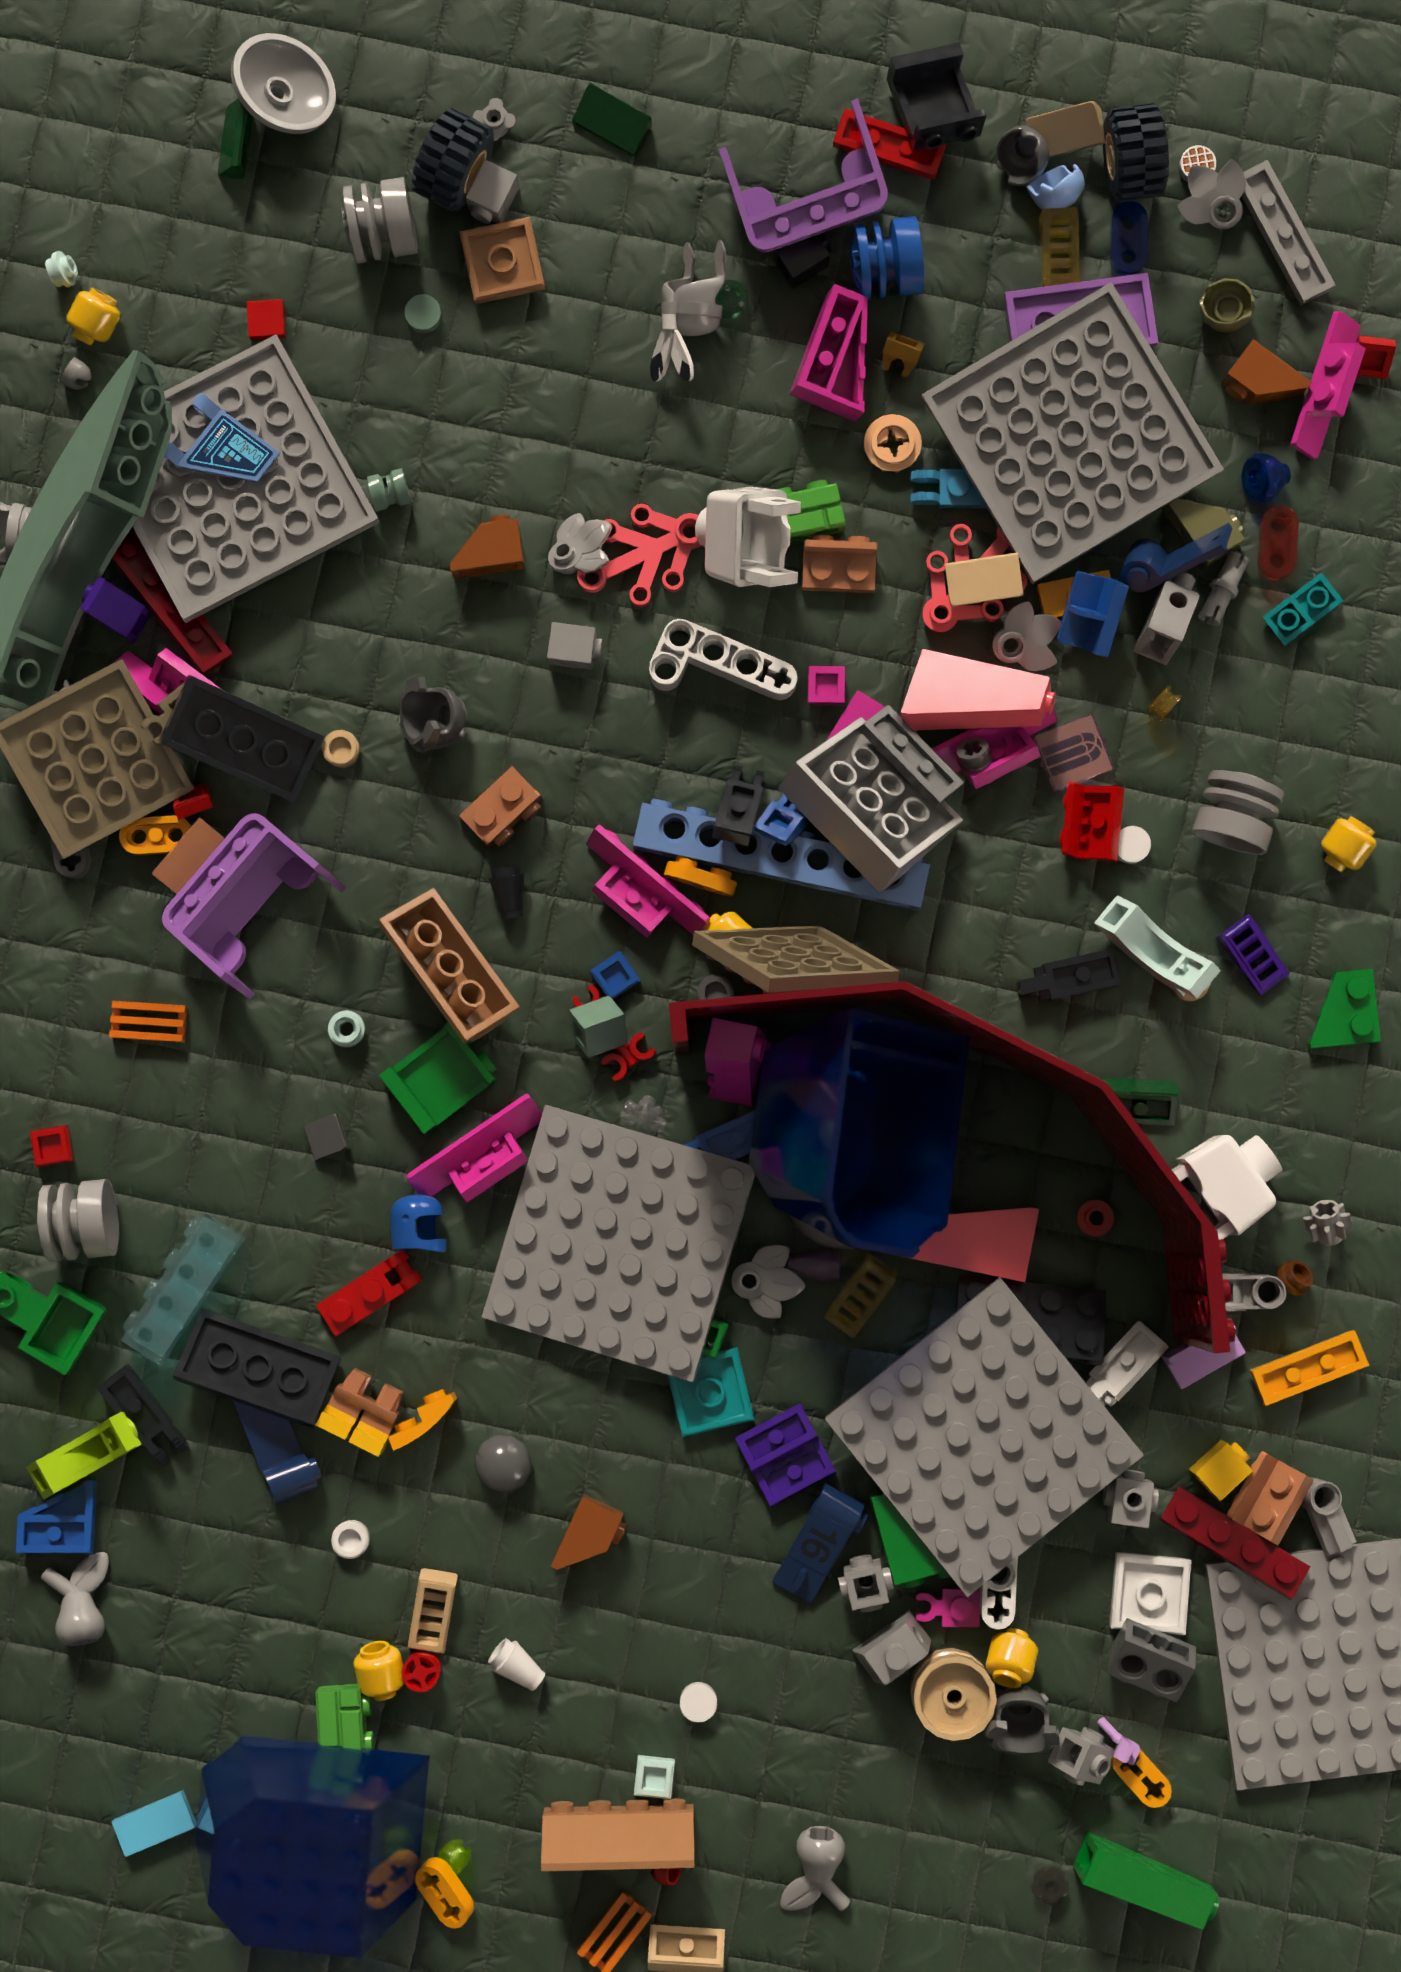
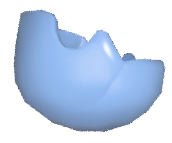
(1057, 188)

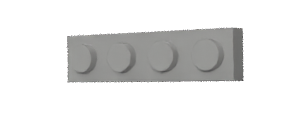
(1285, 234)

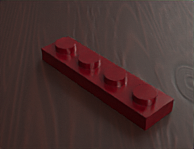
(1234, 1543)

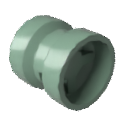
(397, 489)

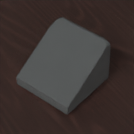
(326, 1136)

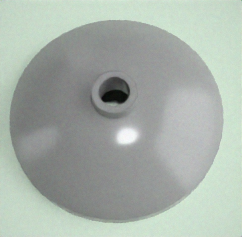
(283, 83)

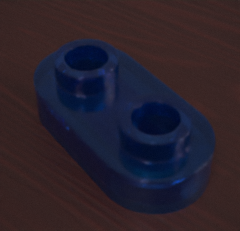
(1129, 240)

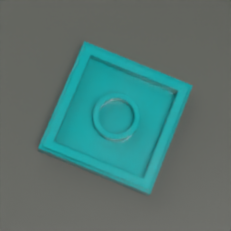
(715, 1397)

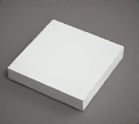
(1151, 1592)

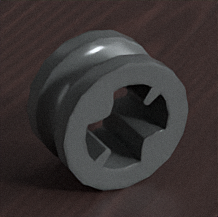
(974, 754)

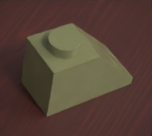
(1195, 520)

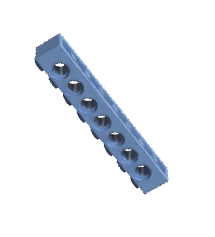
(651, 839)

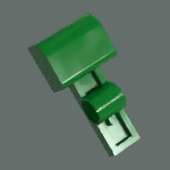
(55, 1324)

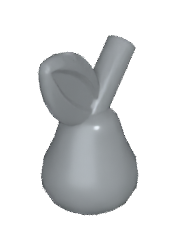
(79, 1618)
(820, 1853)

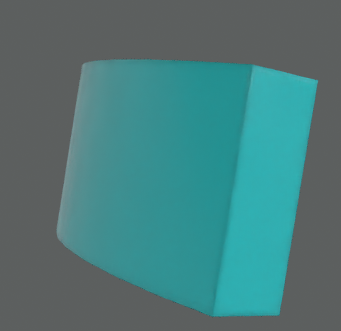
(1303, 609)

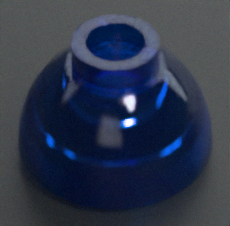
(1264, 477)

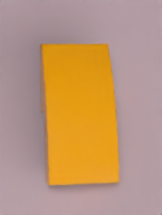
(431, 1412)

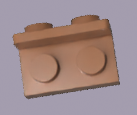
(839, 564)
(502, 808)
(1269, 1497)

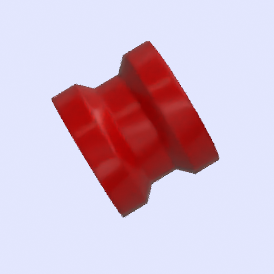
(417, 1676)

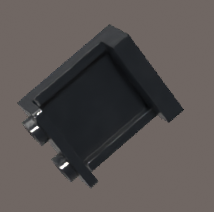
(934, 97)

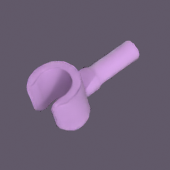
(1126, 1750)

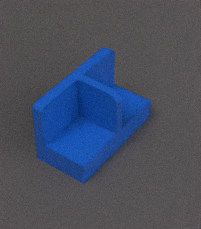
(1092, 613)

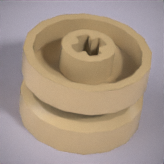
(968, 1710)

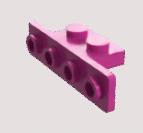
(1330, 384)
(162, 679)
(1009, 746)
(638, 890)
(480, 1155)

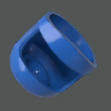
(404, 1223)

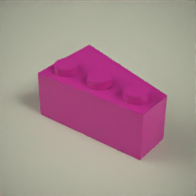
(833, 361)
(735, 1060)

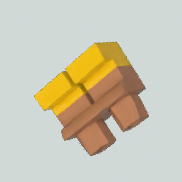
(347, 1405)

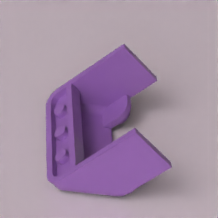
(780, 226)
(233, 888)

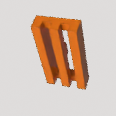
(116, 1019)
(595, 1959)

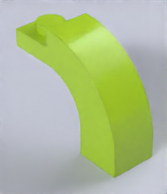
(84, 1455)

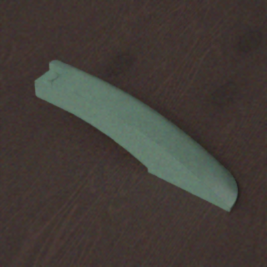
(78, 526)

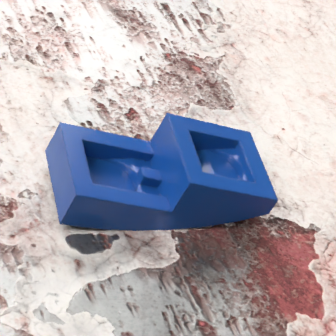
(781, 821)

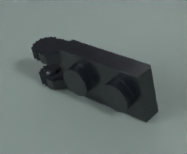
(738, 808)
(130, 1395)

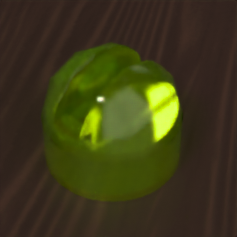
(455, 1855)

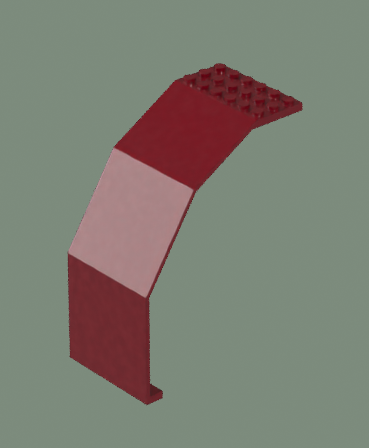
(1189, 1237)

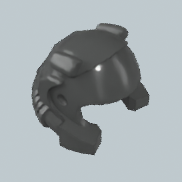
(431, 716)
(1021, 1723)

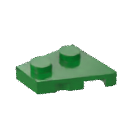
(1348, 1011)

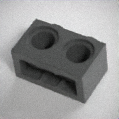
(1158, 1662)

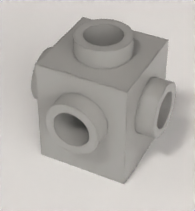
(1136, 1511)
(869, 1597)
(1082, 1756)

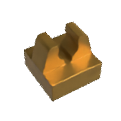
(903, 348)

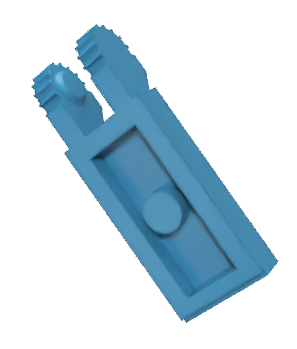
(954, 489)

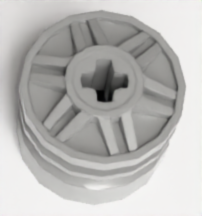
(380, 220)
(1240, 805)
(72, 1221)

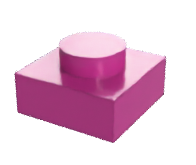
(826, 685)

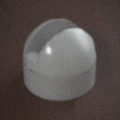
(76, 375)

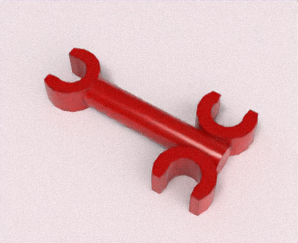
(626, 1054)

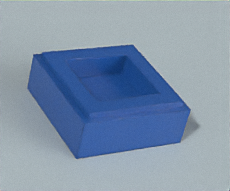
(615, 975)

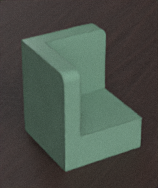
(598, 1026)

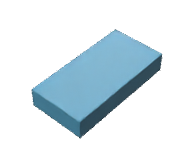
(154, 1823)

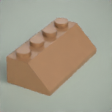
(449, 966)
(618, 1836)

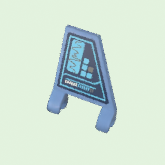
(224, 447)

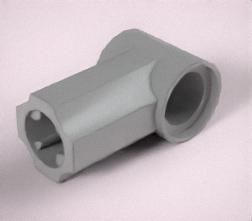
(1328, 1517)

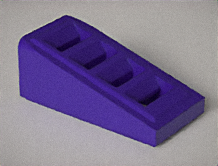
(1264, 947)

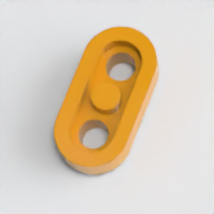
(158, 834)
(715, 881)

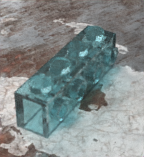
(182, 1289)

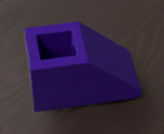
(114, 610)

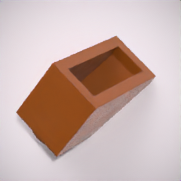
(1263, 377)
(490, 549)
(589, 1532)

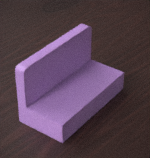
(1190, 1363)

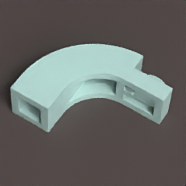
(1154, 949)

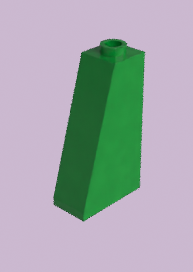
(1144, 1881)

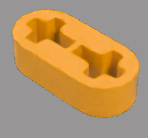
(1134, 1781)
(444, 1892)

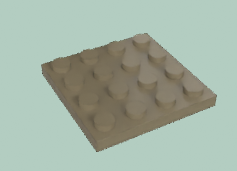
(91, 760)
(793, 958)

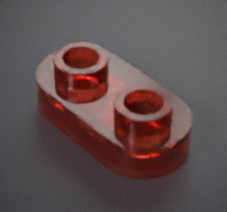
(1278, 544)

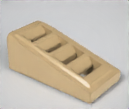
(429, 1588)

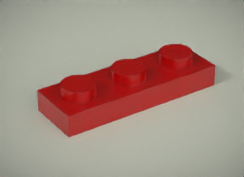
(889, 144)

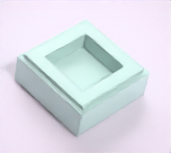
(654, 1777)

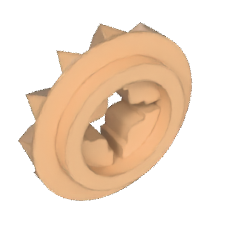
(903, 431)

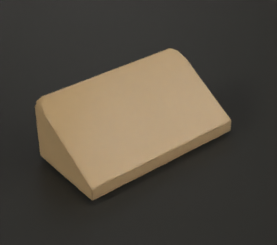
(1070, 128)
(984, 579)
(685, 1949)

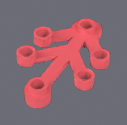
(648, 551)
(938, 589)

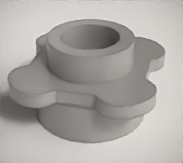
(496, 109)

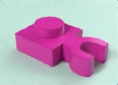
(953, 1607)

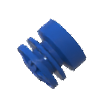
(887, 258)

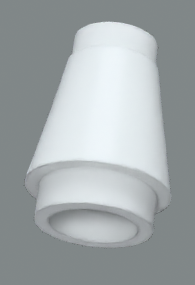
(516, 1665)

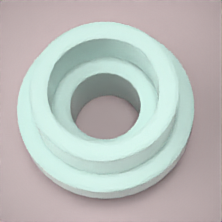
(61, 269)
(338, 1020)

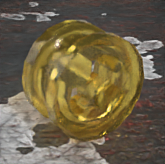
(1164, 703)

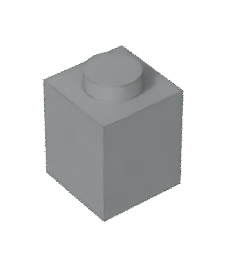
(492, 193)
(573, 646)

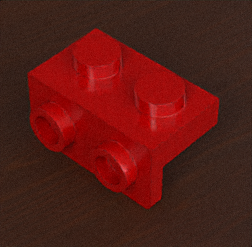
(1092, 822)

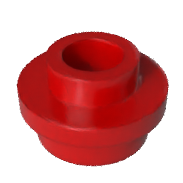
(1084, 1222)

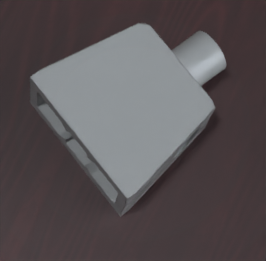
(1168, 619)
(894, 1648)

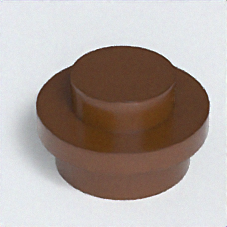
(1295, 1277)

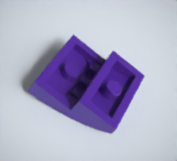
(785, 1455)

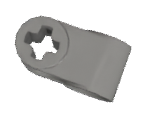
(1245, 1291)

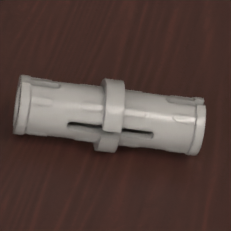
(1223, 588)

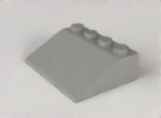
(866, 806)

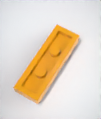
(1309, 1367)

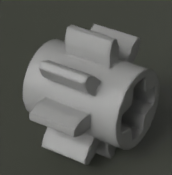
(1327, 1222)

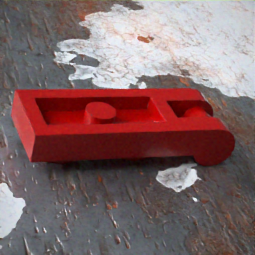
(367, 1293)

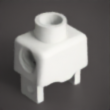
(747, 536)
(1231, 1180)

